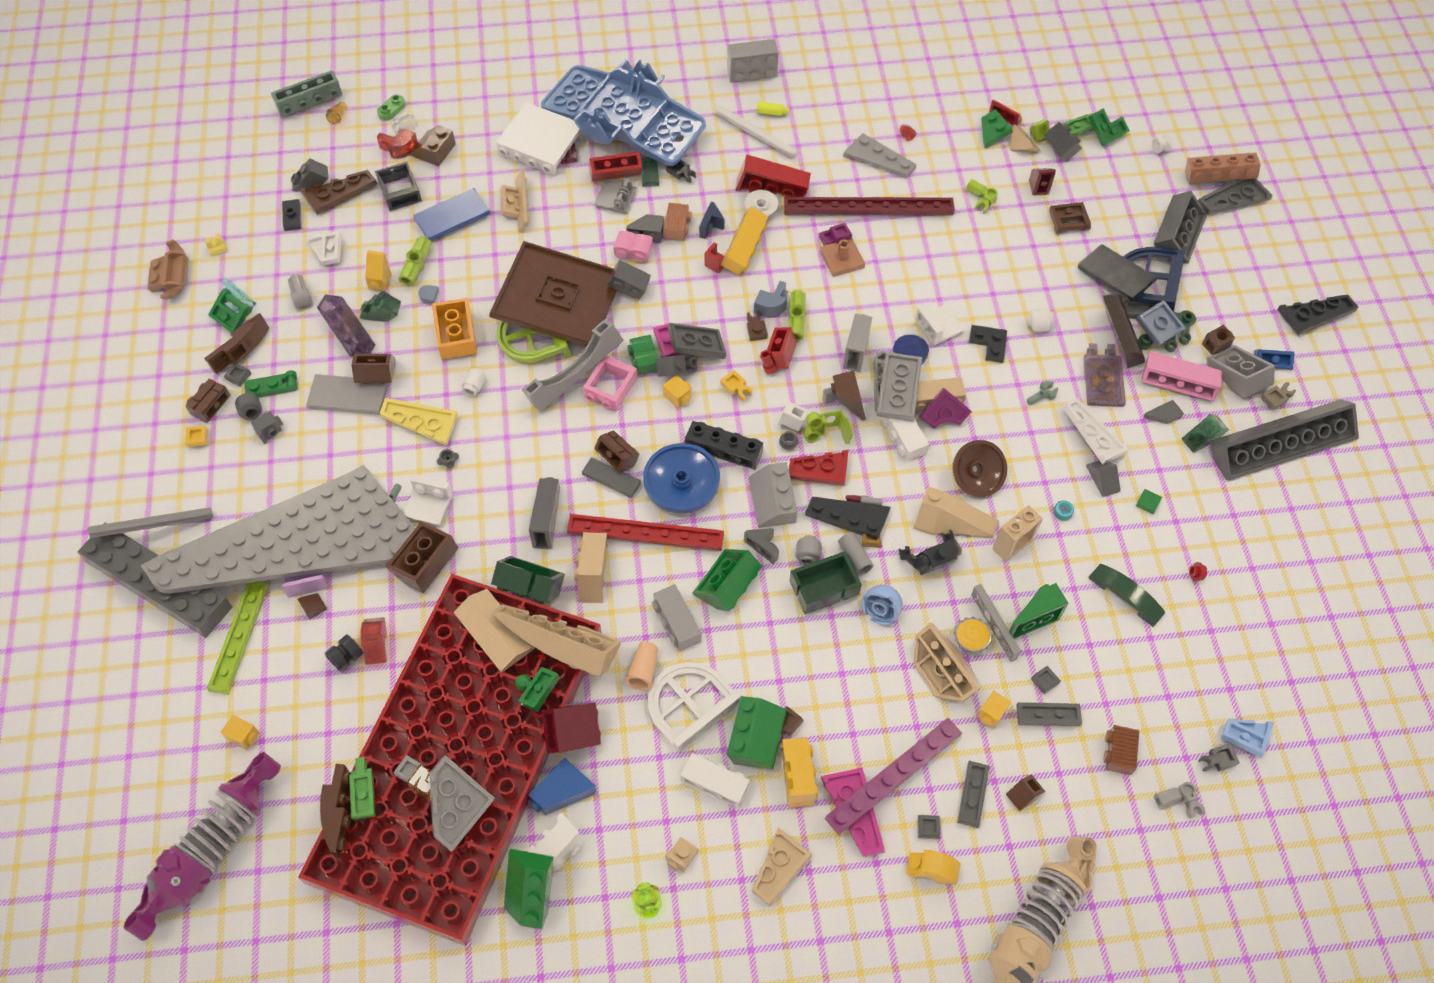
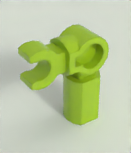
(988, 195)

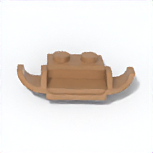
(169, 271)

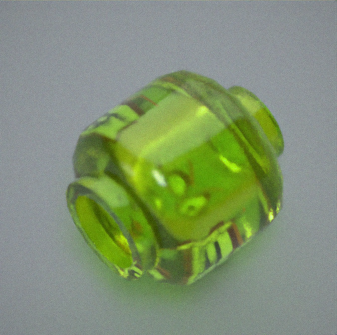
(646, 900)

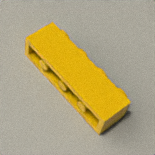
(744, 241)

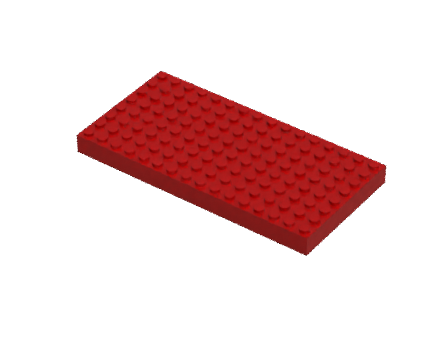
(459, 708)

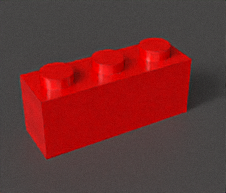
(615, 166)

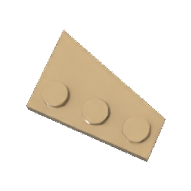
(781, 866)

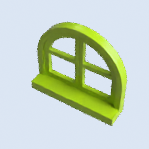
(503, 339)

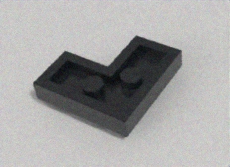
(992, 338)

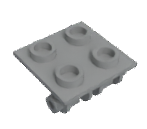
(616, 195)

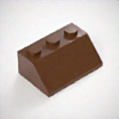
(422, 556)

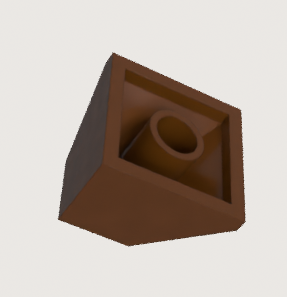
(848, 393)

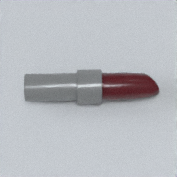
(864, 499)

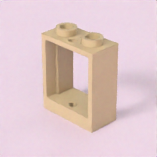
(1017, 534)

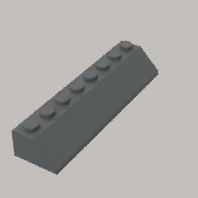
(1285, 439)

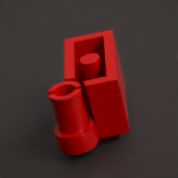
(779, 350)

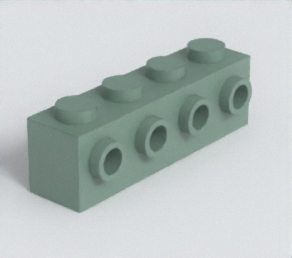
(306, 93)

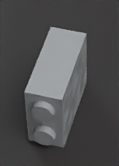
(857, 342)

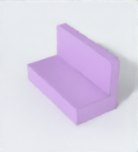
(304, 584)

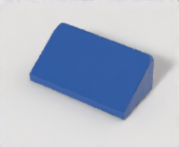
(1280, 359)

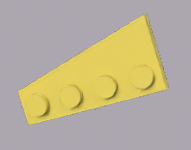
(425, 420)

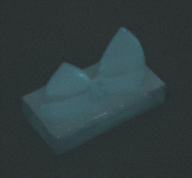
(238, 292)

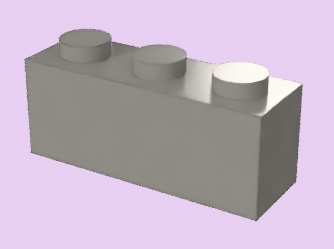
(676, 617)

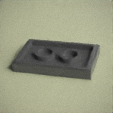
(696, 341)

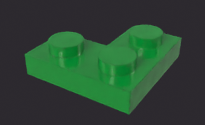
(1106, 130)

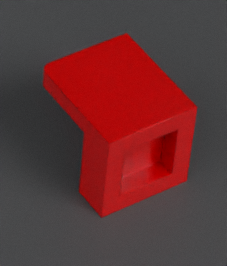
(713, 259)

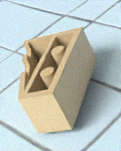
(591, 567)

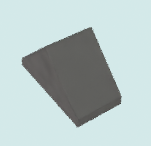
(1105, 477)

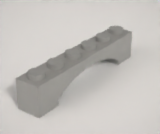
(603, 341)

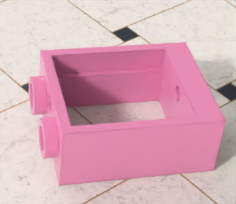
(617, 369)

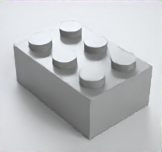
(752, 60)

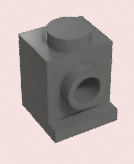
(267, 426)

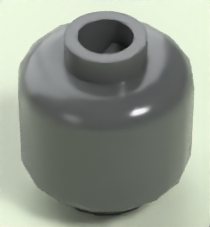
(248, 406)

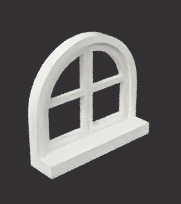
(704, 721)

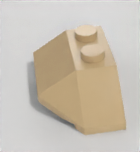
(943, 665)

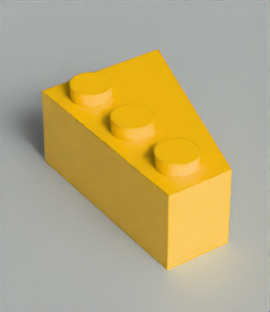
(799, 772)

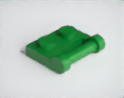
(225, 315)

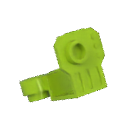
(817, 426)

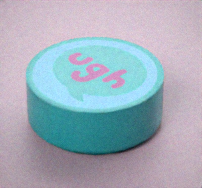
(1063, 510)

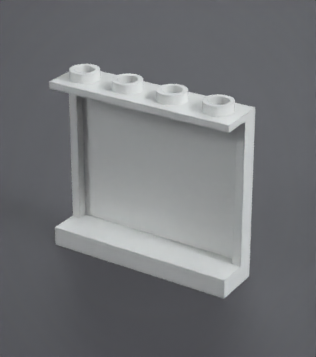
(538, 138)

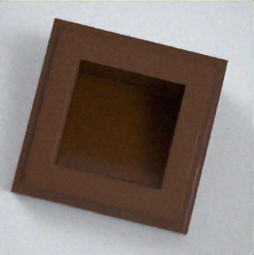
(312, 605)

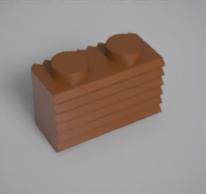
(1121, 749)

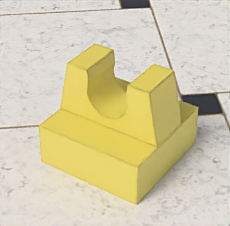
(216, 245)

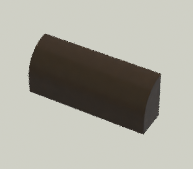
(1123, 330)

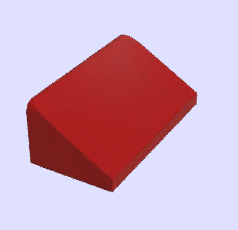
(1011, 116)

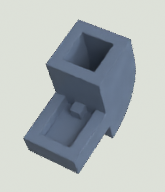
(771, 304)

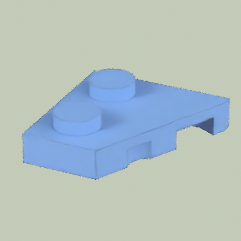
(1247, 735)

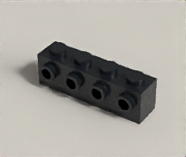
(725, 444)

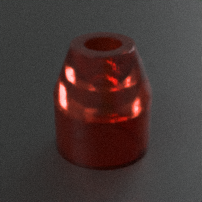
(907, 132)

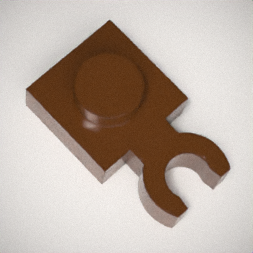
(756, 328)
(791, 723)

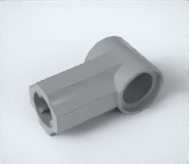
(299, 293)

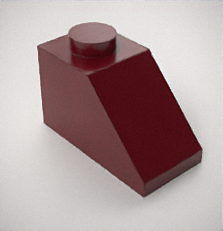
(1041, 180)

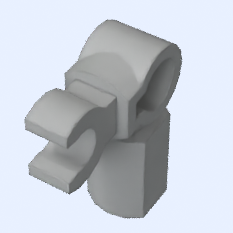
(1184, 792)

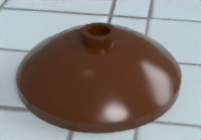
(990, 467)

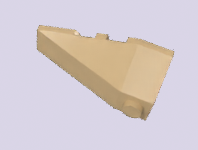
(945, 512)

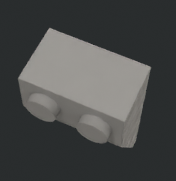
(1243, 370)

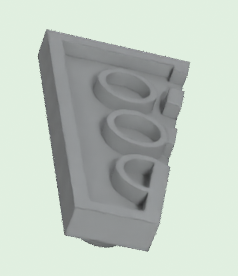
(880, 156)

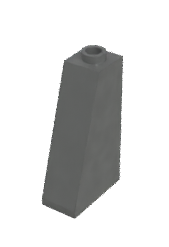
(544, 513)

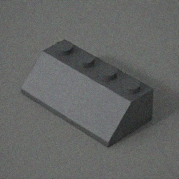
(1181, 224)

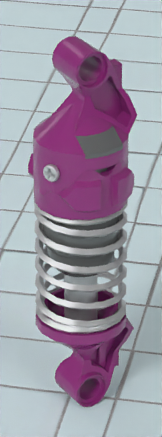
(188, 865)

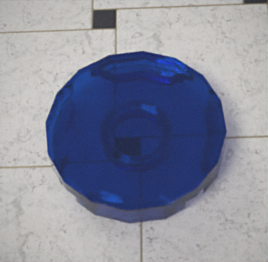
(911, 345)

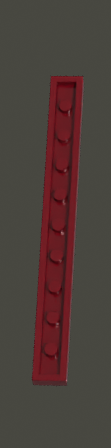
(869, 206)

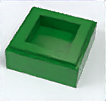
(1149, 501)

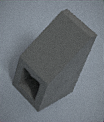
(309, 174)
(648, 225)
(676, 365)

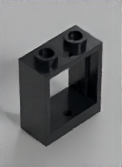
(402, 197)

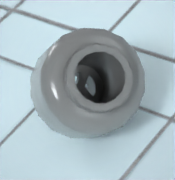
(808, 550)

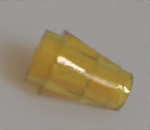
(336, 113)

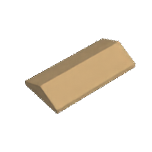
(490, 633)

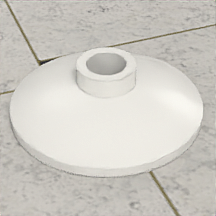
(763, 201)

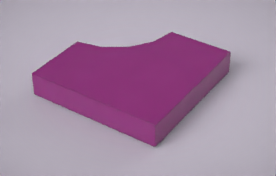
(945, 409)

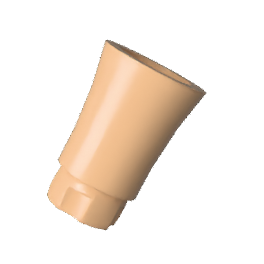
(642, 667)

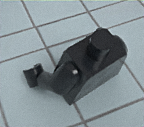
(933, 557)

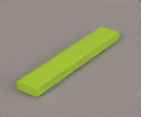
(237, 637)

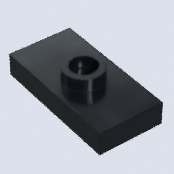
(291, 214)

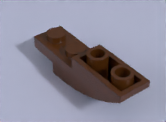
(240, 345)
(334, 817)

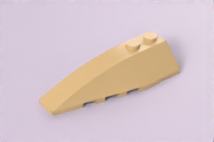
(577, 646)

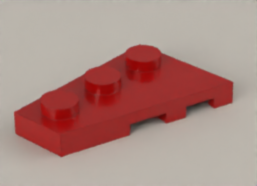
(823, 469)

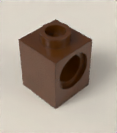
(1218, 340)

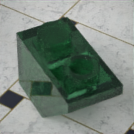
(380, 308)
(1208, 429)

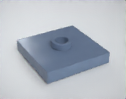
(1160, 323)

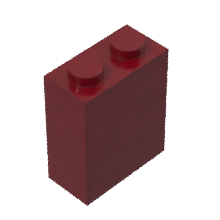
(571, 727)

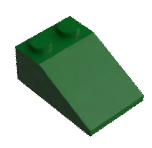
(1043, 609)

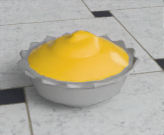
(973, 634)

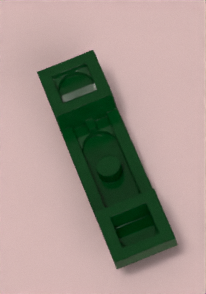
(1129, 591)

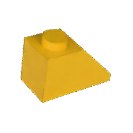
(377, 271)

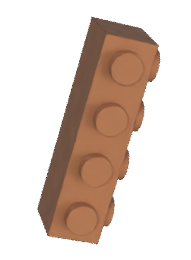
(1222, 167)

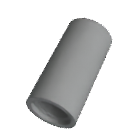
(856, 553)

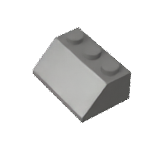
(773, 496)

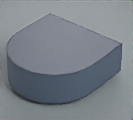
(428, 293)

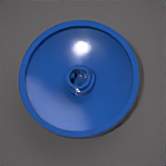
(681, 478)

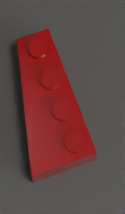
(772, 177)

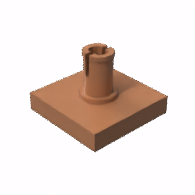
(842, 257)

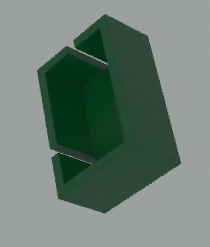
(527, 579)
(825, 582)

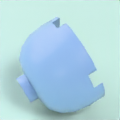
(882, 604)

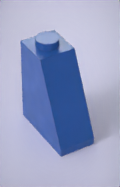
(561, 788)

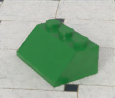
(728, 579)
(756, 733)
(528, 887)

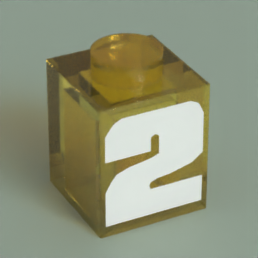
(420, 782)

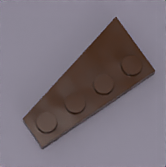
(339, 190)

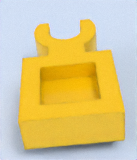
(735, 383)

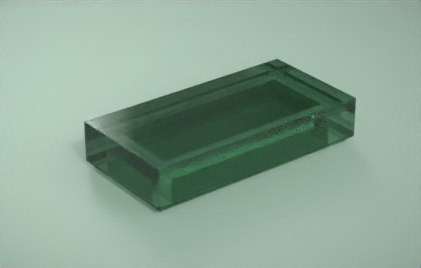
(649, 172)

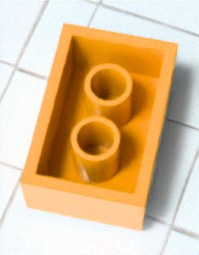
(454, 328)

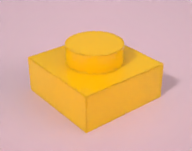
(196, 436)

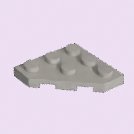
(455, 802)

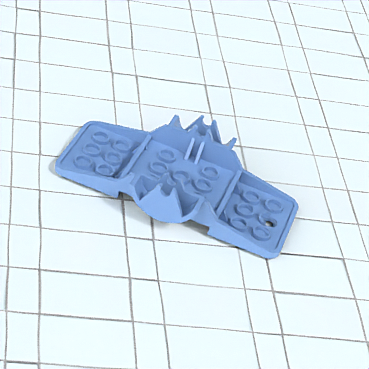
(626, 107)

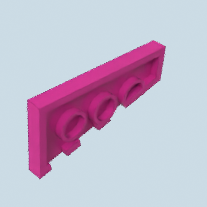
(865, 830)

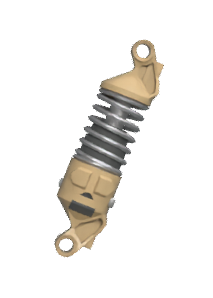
(1027, 941)

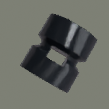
(343, 653)

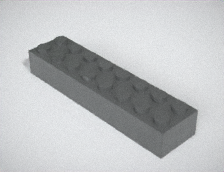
(121, 561)

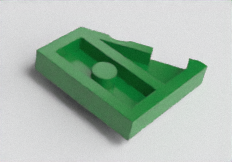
(994, 128)

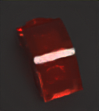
(400, 145)
(373, 640)

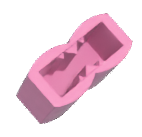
(633, 246)

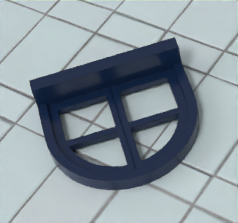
(1172, 277)

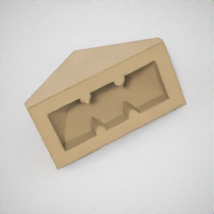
(1021, 141)

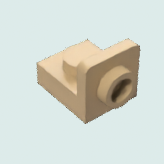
(681, 855)

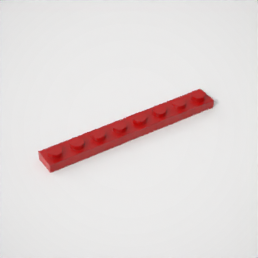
(647, 532)

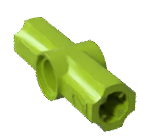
(415, 261)
(797, 313)

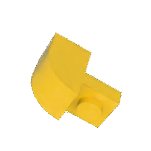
(934, 865)

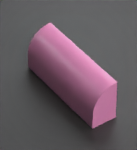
(1182, 376)

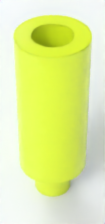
(772, 108)

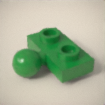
(537, 689)

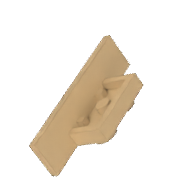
(514, 201)

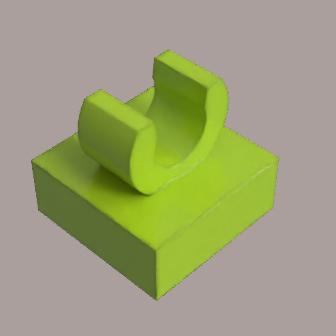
(1039, 129)

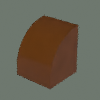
(1025, 792)

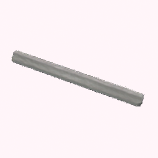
(149, 522)

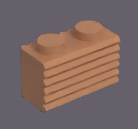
(676, 221)

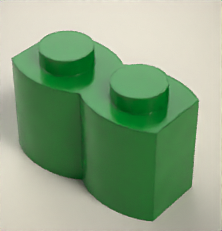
(643, 354)

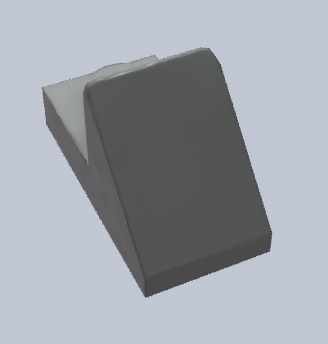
(760, 541)

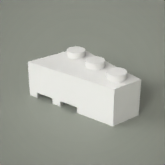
(559, 842)

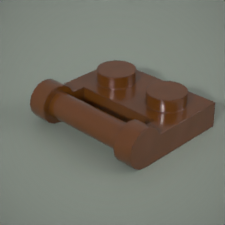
(1069, 212)

